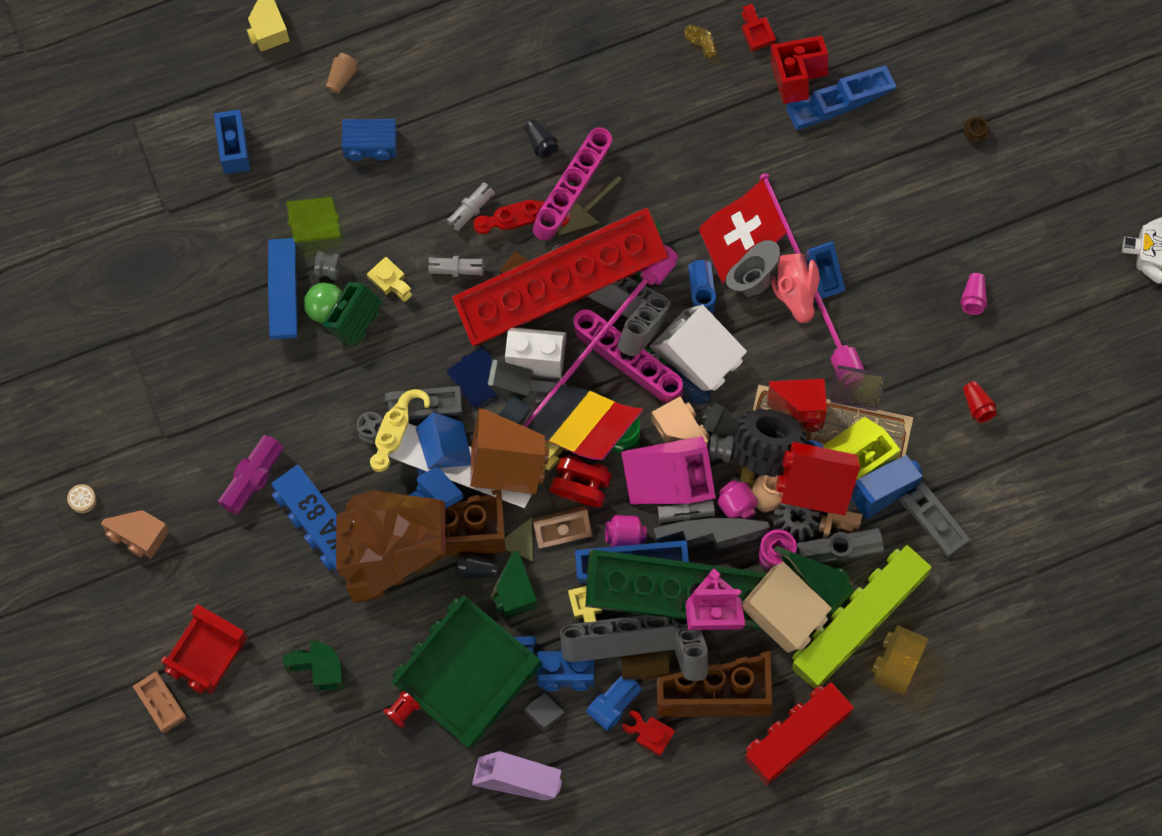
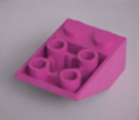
(669, 473)

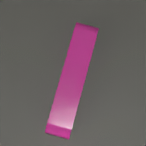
(570, 194)
(632, 368)

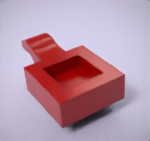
(756, 30)

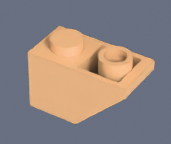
(677, 422)

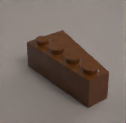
(475, 526)
(728, 690)

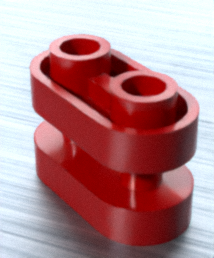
(594, 475)

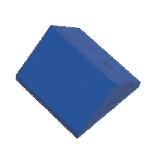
(443, 442)

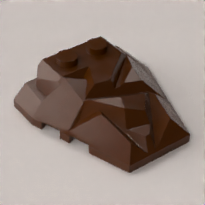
(386, 539)

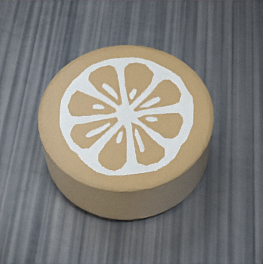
(81, 498)

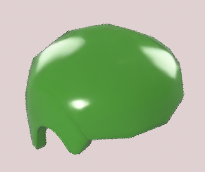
(320, 301)

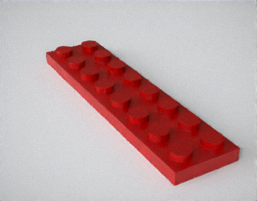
(561, 277)

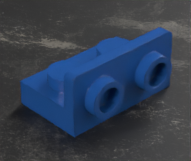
(561, 673)

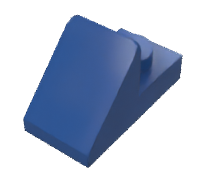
(437, 485)

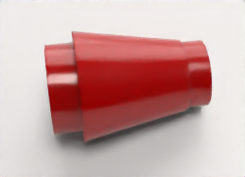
(980, 404)

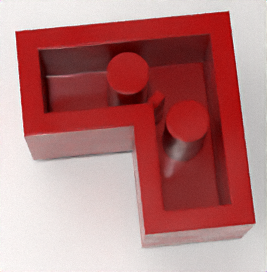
(797, 63)

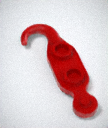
(513, 216)

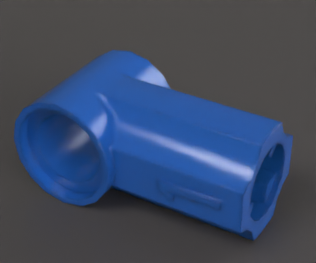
(702, 284)
(609, 707)

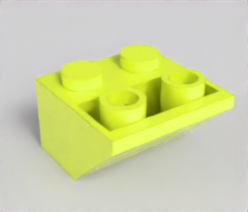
(869, 443)

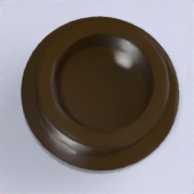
(976, 129)

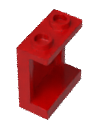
(204, 651)

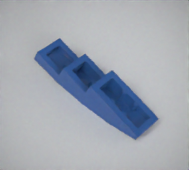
(841, 98)
(282, 289)

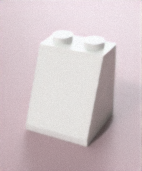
(699, 348)
(537, 351)

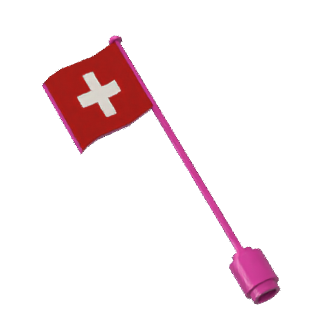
(748, 222)

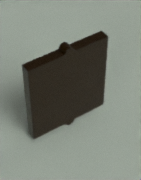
(645, 665)

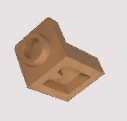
(845, 524)

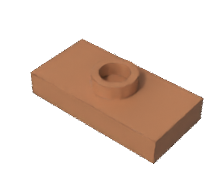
(159, 702)

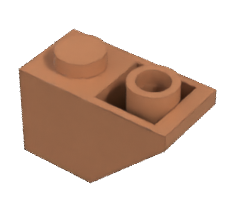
(137, 530)

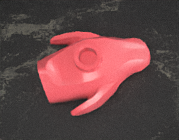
(797, 285)

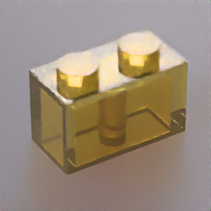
(899, 660)

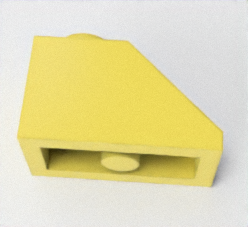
(266, 25)

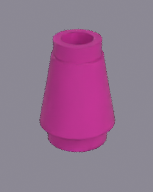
(974, 295)

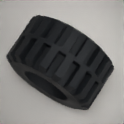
(764, 439)

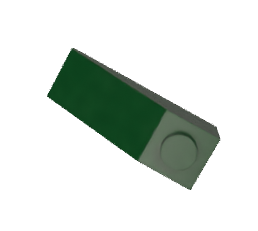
(828, 583)

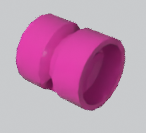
(770, 541)

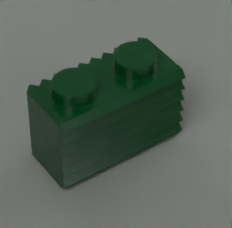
(353, 313)

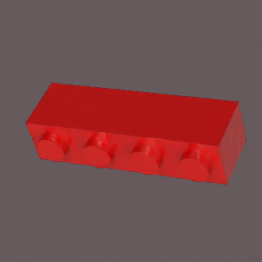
(798, 733)

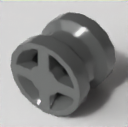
(327, 265)
(369, 422)
(720, 448)

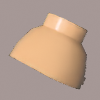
(765, 491)

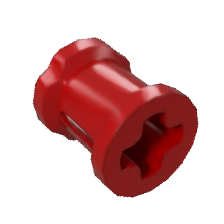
(401, 709)

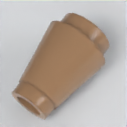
(341, 72)

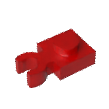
(652, 735)

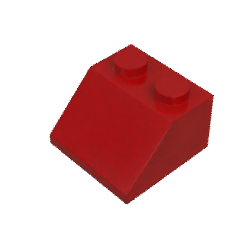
(800, 399)

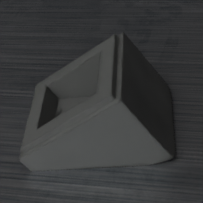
(544, 712)

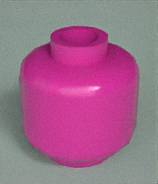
(737, 500)
(625, 531)

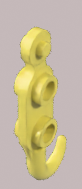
(394, 428)

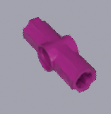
(251, 475)

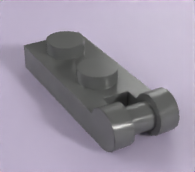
(443, 401)
(935, 520)

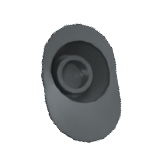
(754, 271)

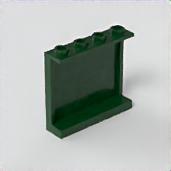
(466, 671)

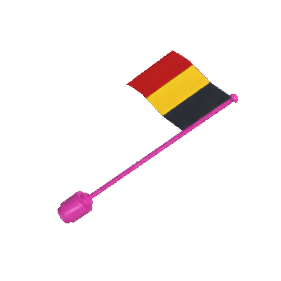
(581, 418)

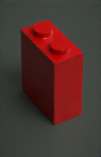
(818, 478)

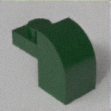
(323, 663)

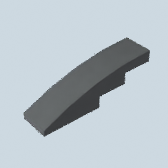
(722, 531)

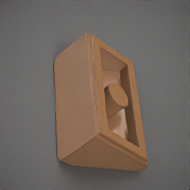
(562, 527)

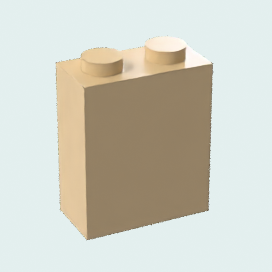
(786, 608)

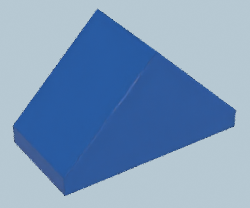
(829, 269)

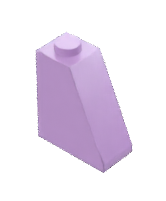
(517, 776)

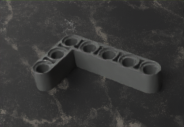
(645, 312)
(637, 636)

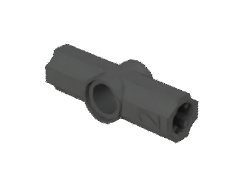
(857, 544)

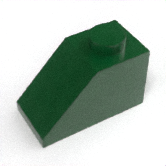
(514, 589)

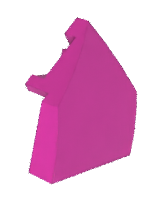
(714, 605)

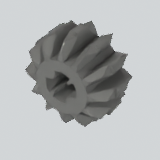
(797, 529)

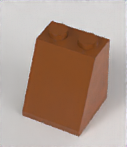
(506, 455)

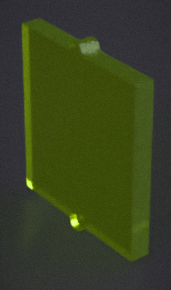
(313, 219)

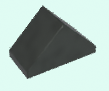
(509, 380)

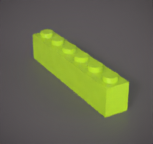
(861, 617)

